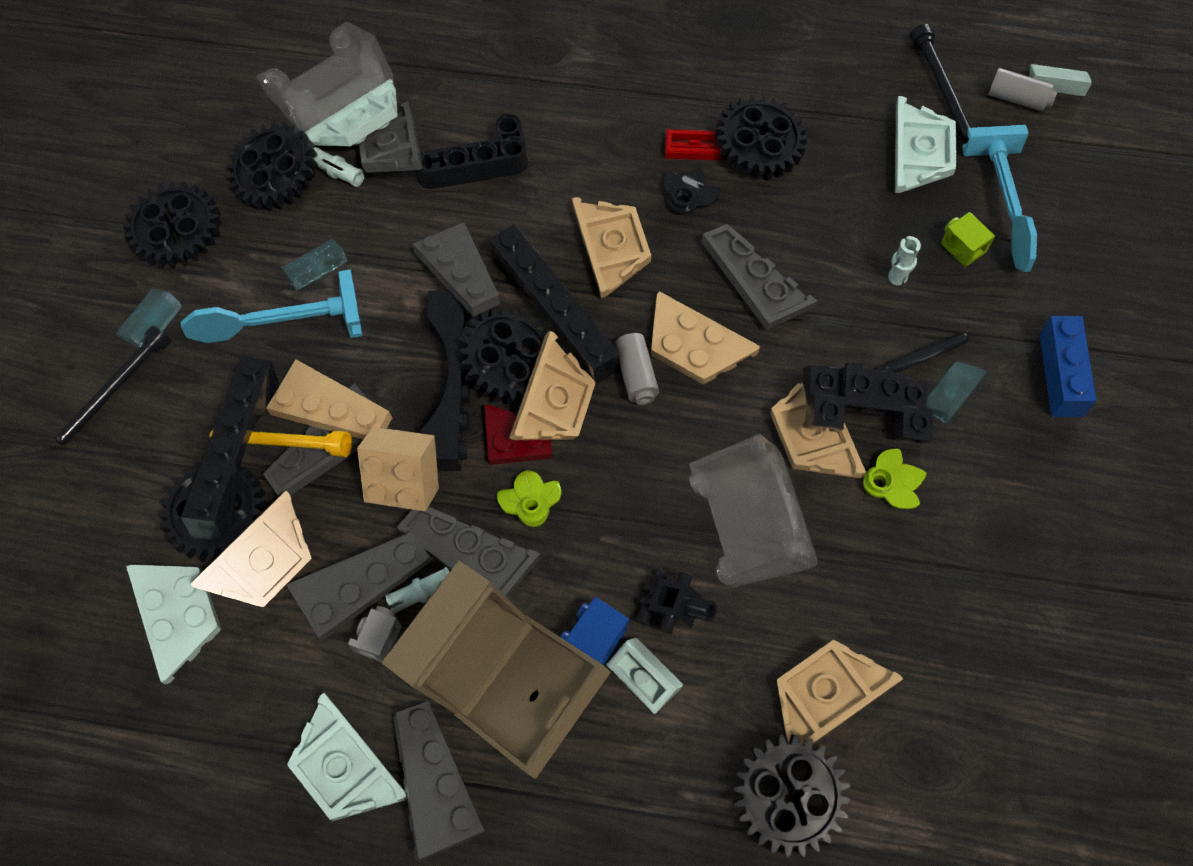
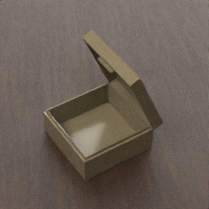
(487, 660)

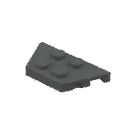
(393, 146)

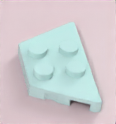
(357, 119)
(923, 146)
(173, 614)
(341, 767)

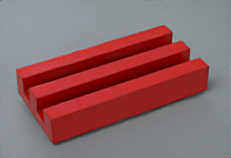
(694, 148)

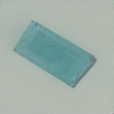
(314, 264)
(155, 309)
(954, 390)

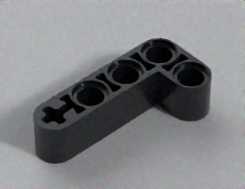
(477, 160)

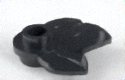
(691, 189)

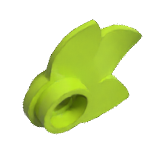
(898, 480)
(528, 494)

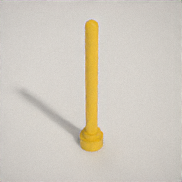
(336, 443)

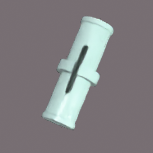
(349, 174)
(904, 260)
(417, 591)

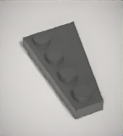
(459, 267)
(755, 278)
(303, 465)
(488, 555)
(351, 586)
(435, 791)

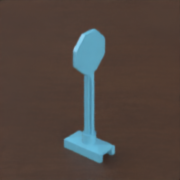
(998, 143)
(220, 324)

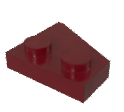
(505, 450)

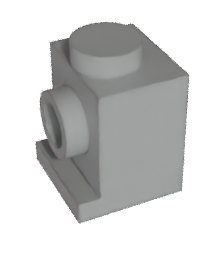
(376, 634)

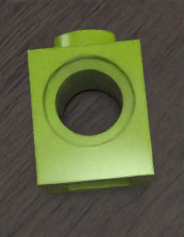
(967, 239)

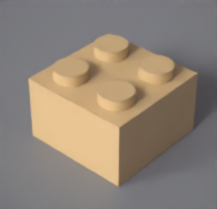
(398, 468)

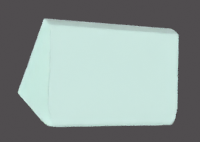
(1064, 80)
(644, 674)

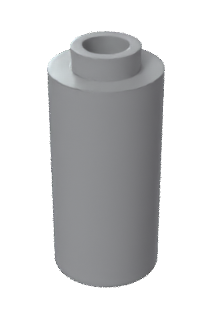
(1022, 90)
(636, 368)

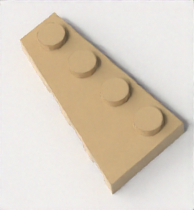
(325, 404)

